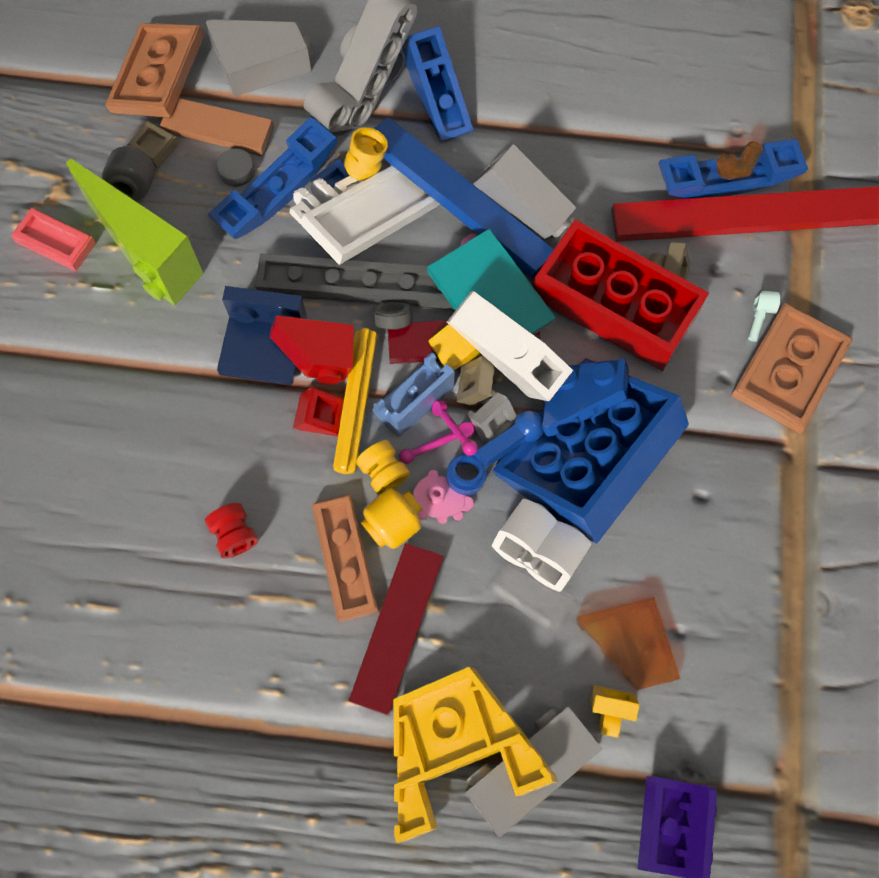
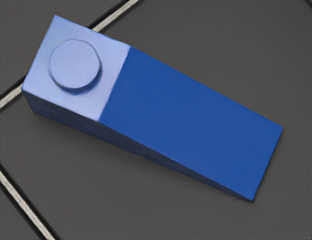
(437, 83)

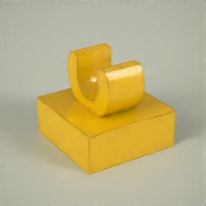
(613, 706)

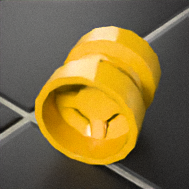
(365, 153)
(382, 467)

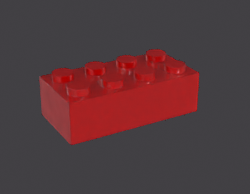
(619, 294)

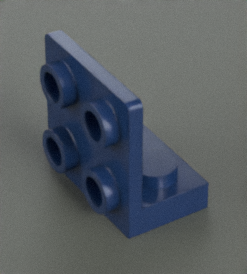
(247, 342)

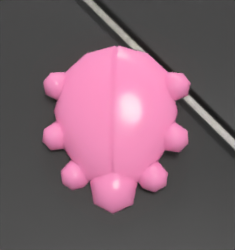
(439, 499)

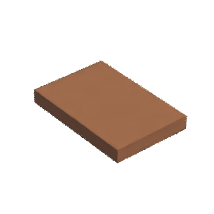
(155, 69)
(792, 368)

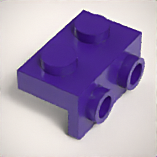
(677, 828)

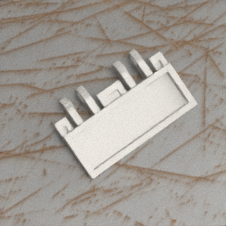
(359, 211)

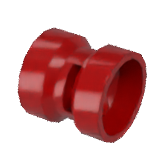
(232, 533)

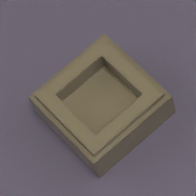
(154, 142)

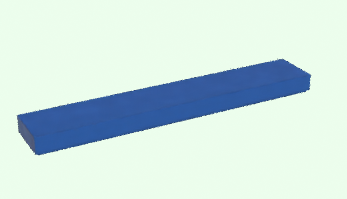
(462, 197)

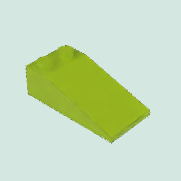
(152, 246)

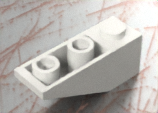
(510, 348)

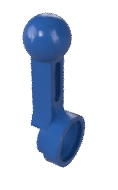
(526, 428)

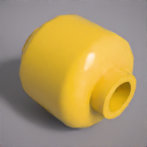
(392, 518)

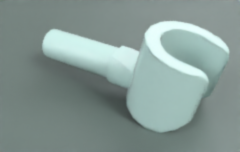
(764, 303)

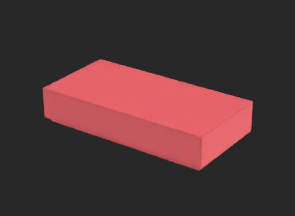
(53, 239)

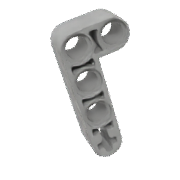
(365, 67)

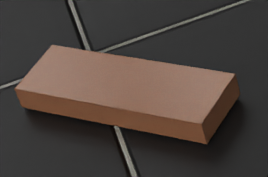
(219, 126)
(344, 558)

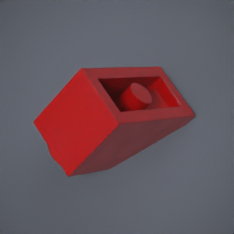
(316, 347)

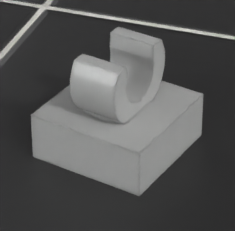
(493, 417)

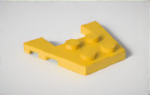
(447, 729)

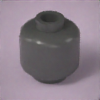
(129, 171)

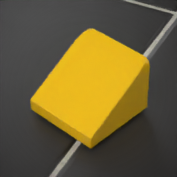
(452, 348)

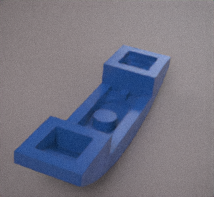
(700, 179)
(275, 186)

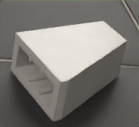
(259, 52)
(526, 193)

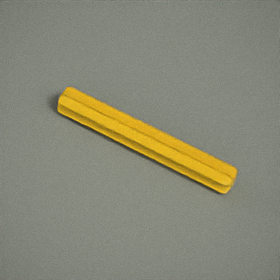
(355, 402)

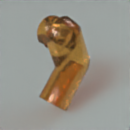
(740, 167)

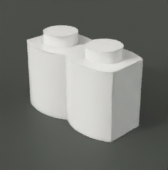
(541, 544)

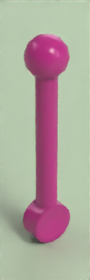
(469, 447)
(407, 456)

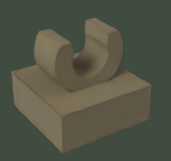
(676, 261)
(477, 381)

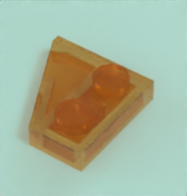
(634, 641)

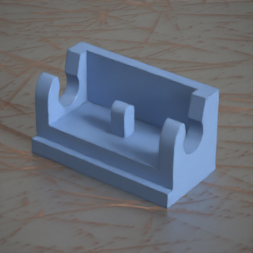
(415, 396)

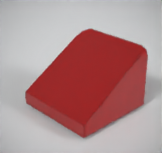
(318, 412)

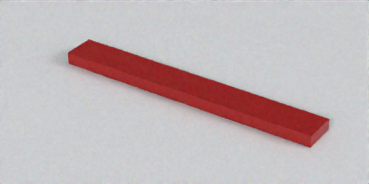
(745, 214)

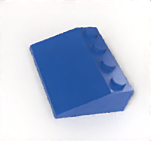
(598, 463)

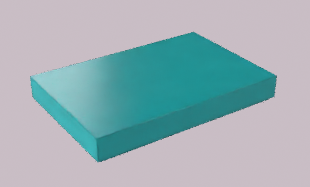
(490, 272)

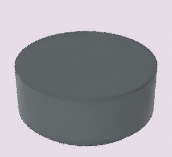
(235, 167)
(393, 315)

